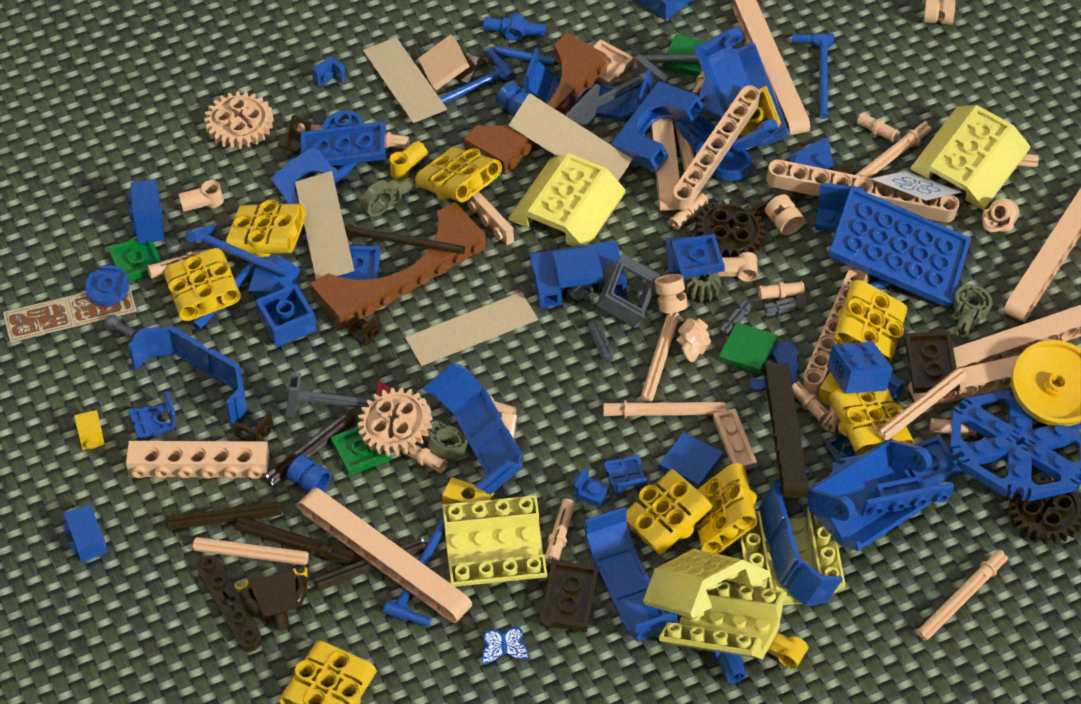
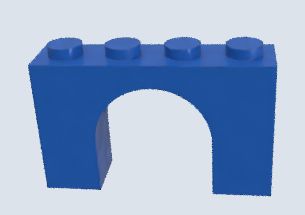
(660, 103)
(546, 279)

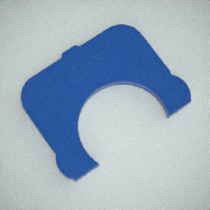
(307, 162)
(783, 353)

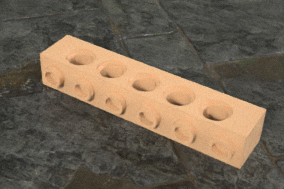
(180, 459)

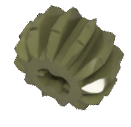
(703, 286)

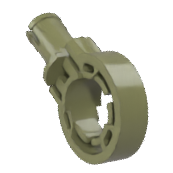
(388, 192)
(968, 310)
(441, 432)

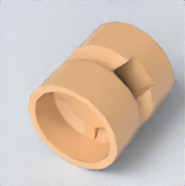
(946, 12)
(784, 215)
(671, 294)

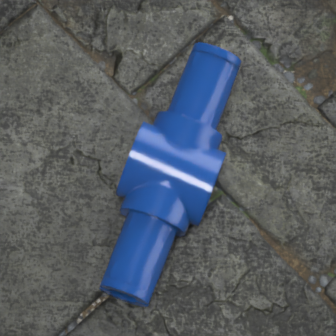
(514, 27)

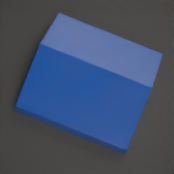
(267, 282)

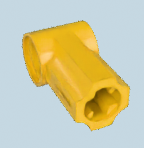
(404, 161)
(788, 650)

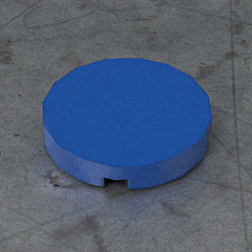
(107, 285)

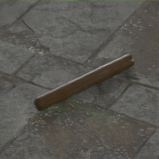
(311, 446)
(223, 515)
(361, 567)

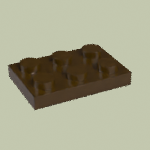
(929, 359)
(569, 595)

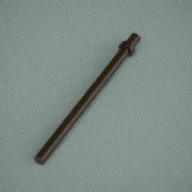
(402, 239)

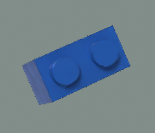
(85, 533)

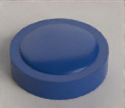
(734, 165)

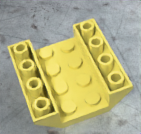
(973, 153)
(571, 198)
(494, 541)
(814, 546)
(683, 582)
(738, 623)

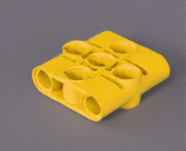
(458, 174)
(267, 228)
(201, 284)
(871, 317)
(863, 416)
(667, 511)
(731, 511)
(322, 666)

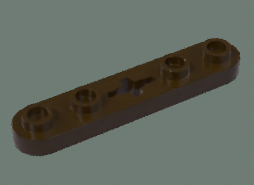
(238, 621)

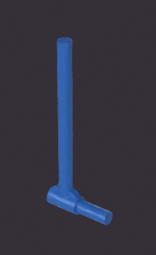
(822, 41)
(501, 71)
(203, 234)
(399, 608)

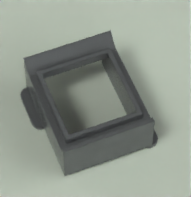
(618, 306)

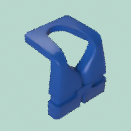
(146, 421)
(625, 473)

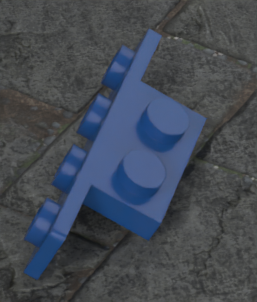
(905, 494)

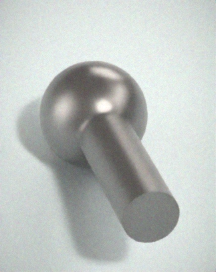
(114, 323)

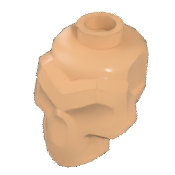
(1000, 215)
(693, 338)

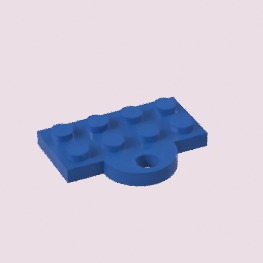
(347, 141)

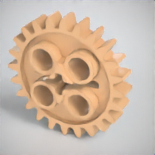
(239, 120)
(376, 419)

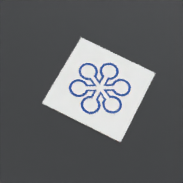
(916, 185)

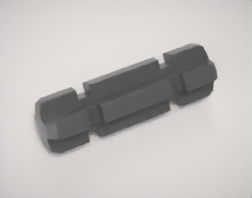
(785, 305)
(736, 316)
(600, 340)

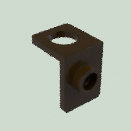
(467, 74)
(292, 140)
(369, 328)
(255, 435)

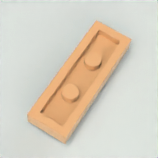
(491, 218)
(734, 438)

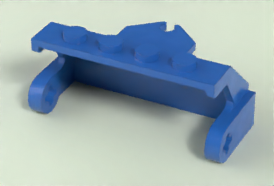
(727, 74)
(841, 496)

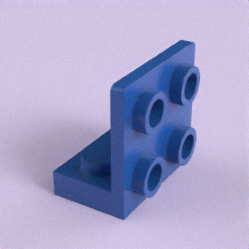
(830, 205)

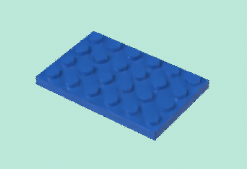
(899, 247)

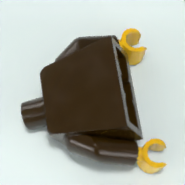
(275, 596)

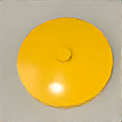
(1049, 382)

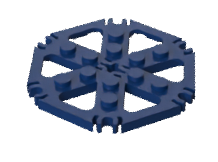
(1002, 444)

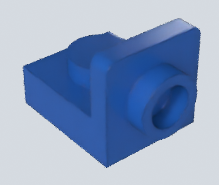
(327, 70)
(589, 489)

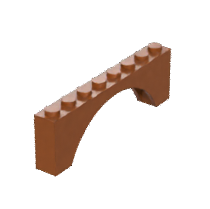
(579, 68)
(352, 300)

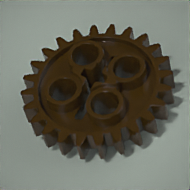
(733, 226)
(1065, 520)

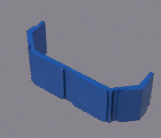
(544, 84)
(170, 340)
(480, 424)
(792, 572)
(624, 574)

